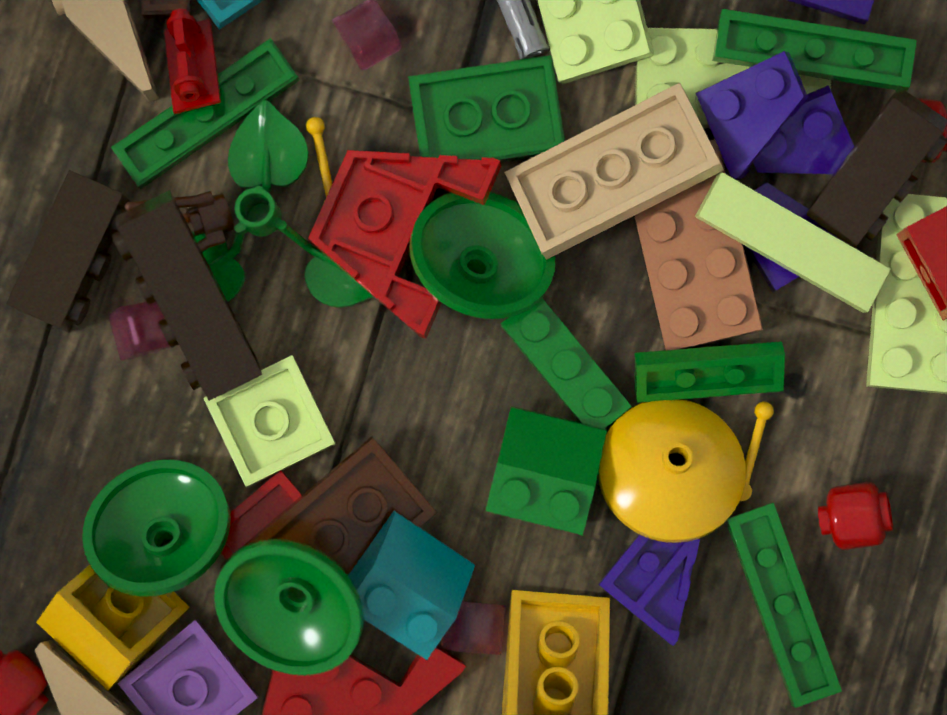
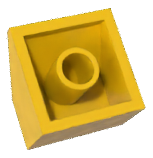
(106, 627)

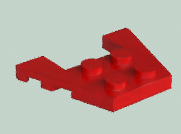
(372, 215)
(361, 689)

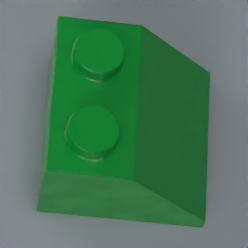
(546, 470)

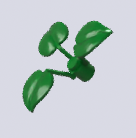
(265, 154)

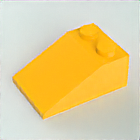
(557, 655)

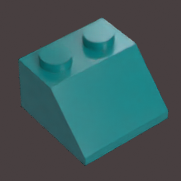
(411, 584)

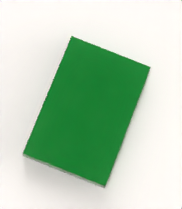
(488, 110)

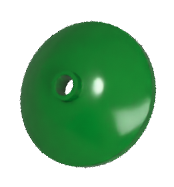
(491, 239)
(143, 511)
(279, 623)

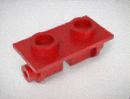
(191, 62)

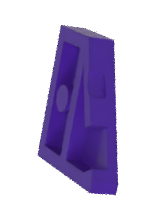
(810, 140)
(654, 582)

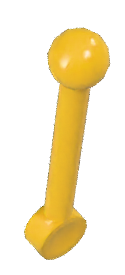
(315, 127)
(763, 412)

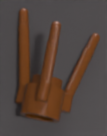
(206, 216)

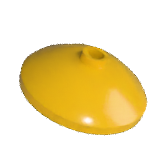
(668, 499)

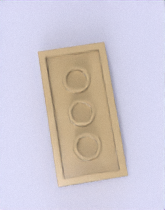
(613, 171)

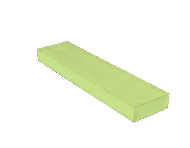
(792, 242)

